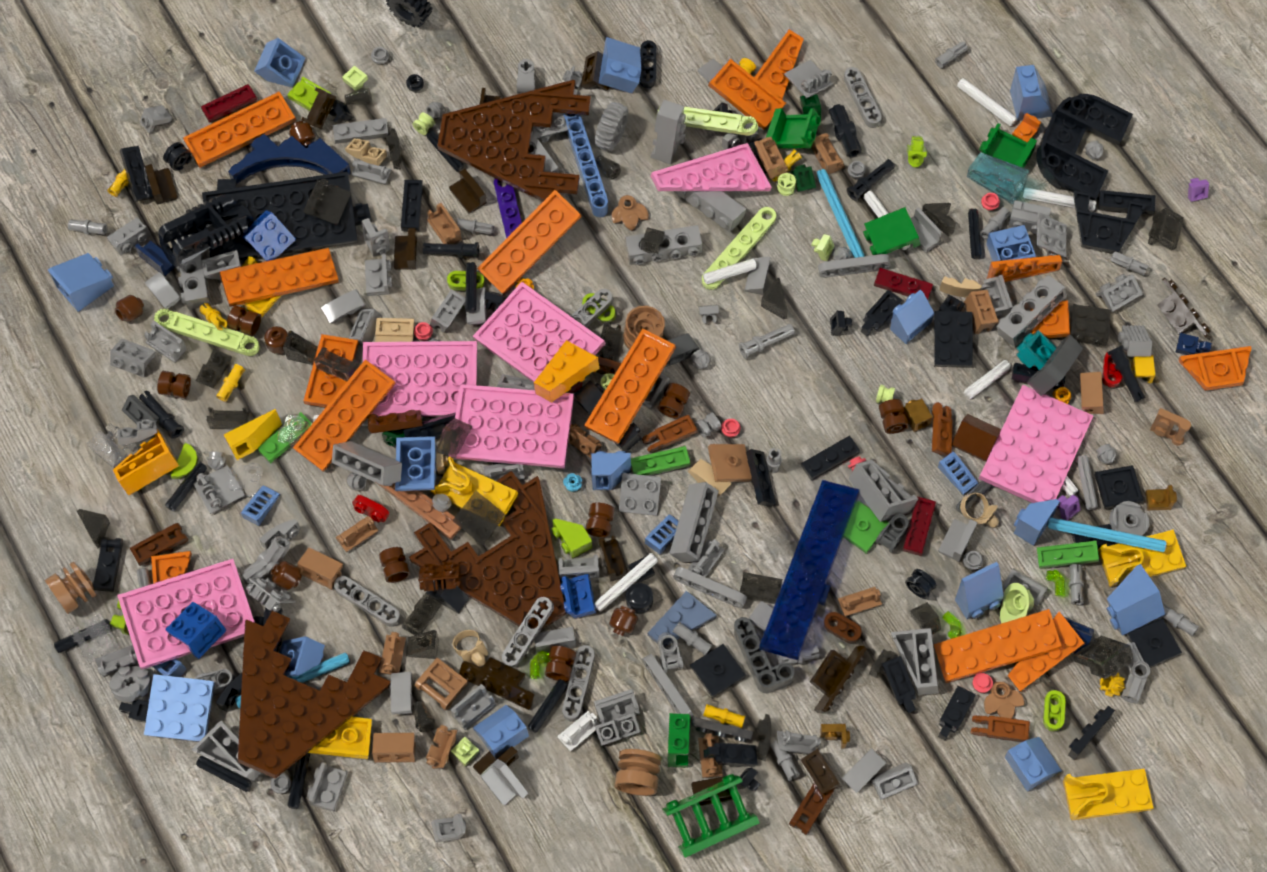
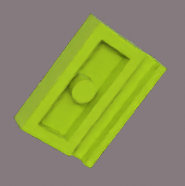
(304, 93)

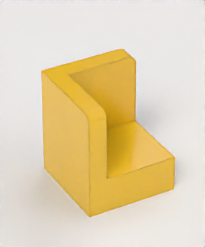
(1144, 367)

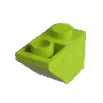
(573, 537)

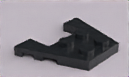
(1101, 230)

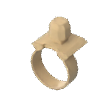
(987, 516)
(474, 656)

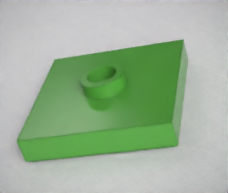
(863, 527)

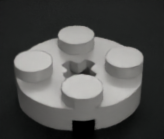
(1132, 510)
(127, 674)

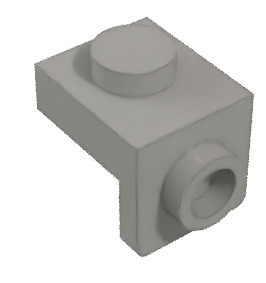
(154, 116)
(448, 828)

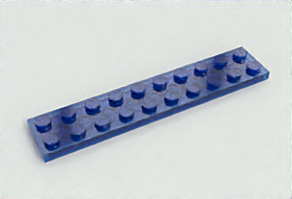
(809, 570)

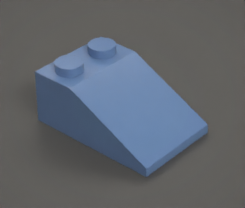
(620, 65)
(418, 463)
(980, 592)

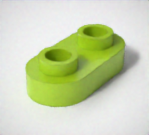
(461, 277)
(602, 318)
(1054, 712)

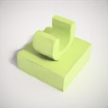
(355, 78)
(823, 247)
(465, 751)

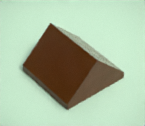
(976, 437)

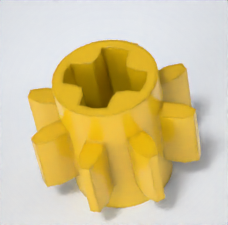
(1112, 685)

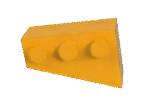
(564, 370)
(146, 465)

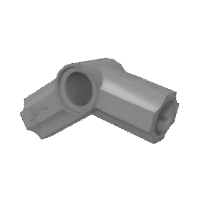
(267, 560)
(1135, 683)

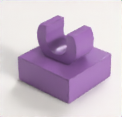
(1198, 189)
(1068, 507)

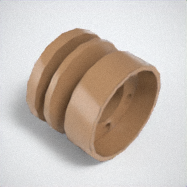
(642, 317)
(71, 587)
(638, 772)

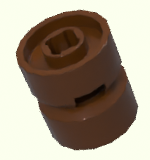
(246, 321)
(170, 384)
(674, 400)
(893, 416)
(599, 519)
(395, 566)
(560, 661)

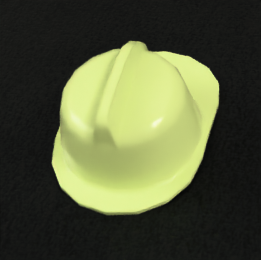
(1016, 602)

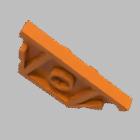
(1218, 368)

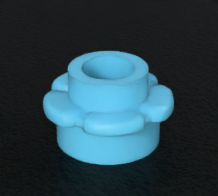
(572, 486)

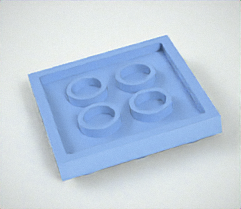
(179, 708)

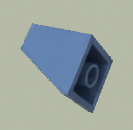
(1029, 93)
(81, 280)
(1134, 602)

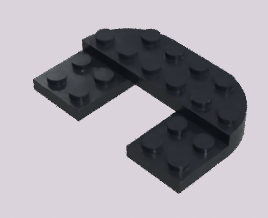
(1063, 135)

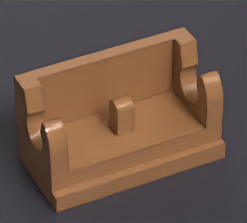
(826, 154)
(771, 157)
(444, 225)
(982, 311)
(1092, 392)
(319, 568)
(393, 747)

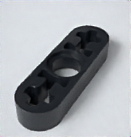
(644, 58)

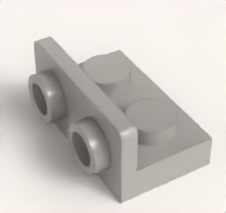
(128, 236)
(376, 240)
(377, 276)
(1120, 292)
(131, 357)
(327, 787)

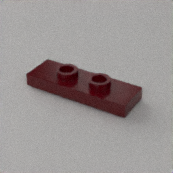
(228, 103)
(901, 283)
(919, 526)

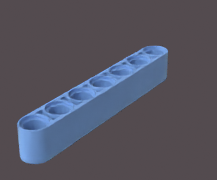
(586, 167)

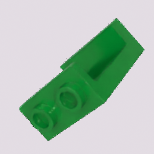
(793, 130)
(1008, 147)
(891, 232)
(678, 740)

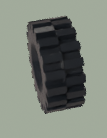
(411, 11)

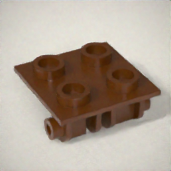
(430, 572)

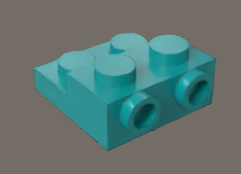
(1035, 350)

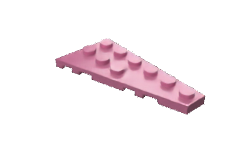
(722, 171)

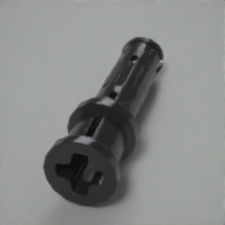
(864, 184)
(461, 249)
(1123, 365)
(166, 420)

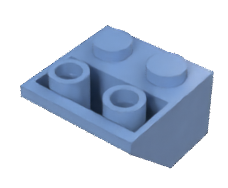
(1010, 244)
(911, 317)
(608, 469)

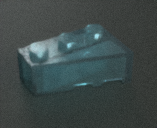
(998, 176)

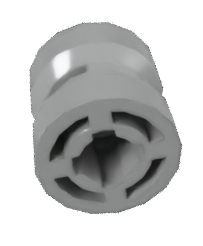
(708, 425)

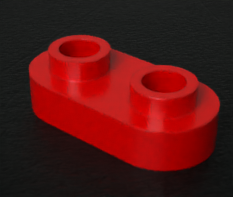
(1110, 371)
(370, 508)

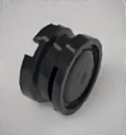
(177, 156)
(920, 583)
(639, 598)

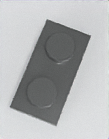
(137, 410)

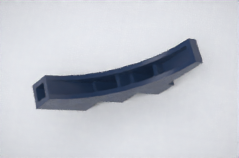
(290, 153)

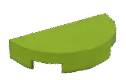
(186, 461)

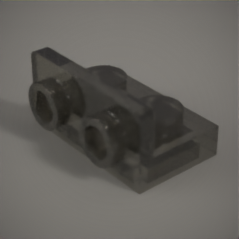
(1166, 228)

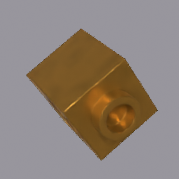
(917, 414)

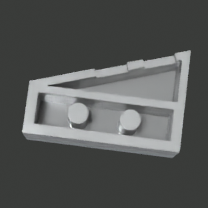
(669, 130)
(880, 492)
(918, 657)
(222, 747)

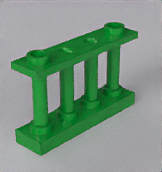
(708, 836)

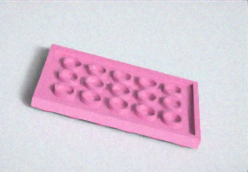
(531, 330)
(424, 374)
(514, 426)
(1036, 446)
(155, 606)

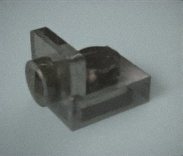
(652, 240)
(926, 617)
(877, 666)

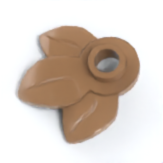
(631, 214)
(1005, 703)

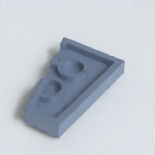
(685, 610)

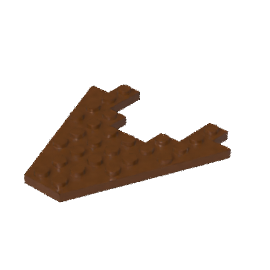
(499, 133)
(513, 571)
(284, 716)

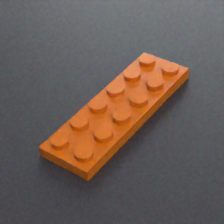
(239, 129)
(529, 242)
(278, 277)
(630, 386)
(344, 414)
(997, 646)

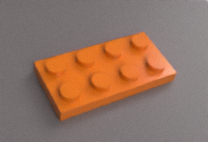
(746, 93)
(324, 386)

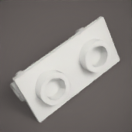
(578, 731)

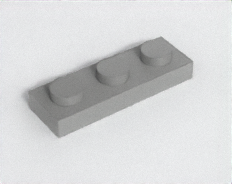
(360, 130)

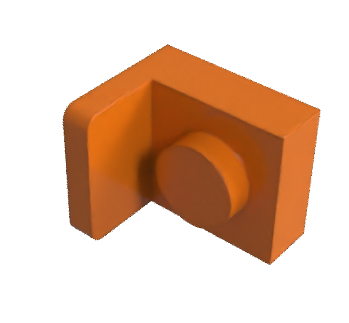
(1027, 128)

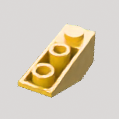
(252, 434)

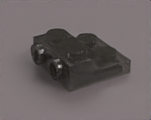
(1090, 324)
(1105, 656)

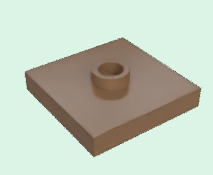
(729, 462)

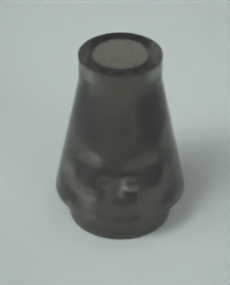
(361, 96)
(609, 168)
(423, 719)

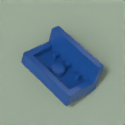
(578, 596)

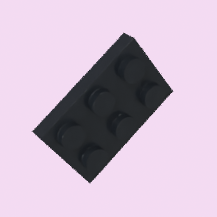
(953, 339)

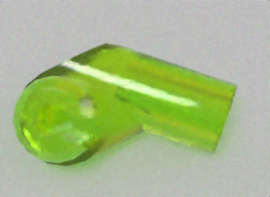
(1059, 581)
(955, 625)
(536, 662)

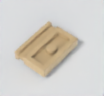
(394, 330)

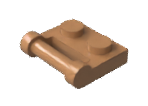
(1164, 423)
(446, 679)

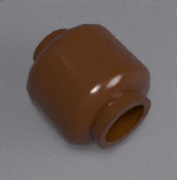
(302, 133)
(129, 308)
(275, 339)
(286, 575)
(623, 620)

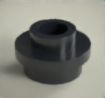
(414, 78)

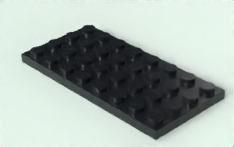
(287, 202)

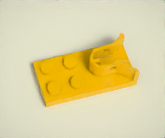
(461, 483)
(1121, 559)
(348, 740)
(1107, 794)

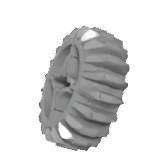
(611, 126)

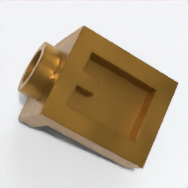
(1160, 498)
(832, 731)

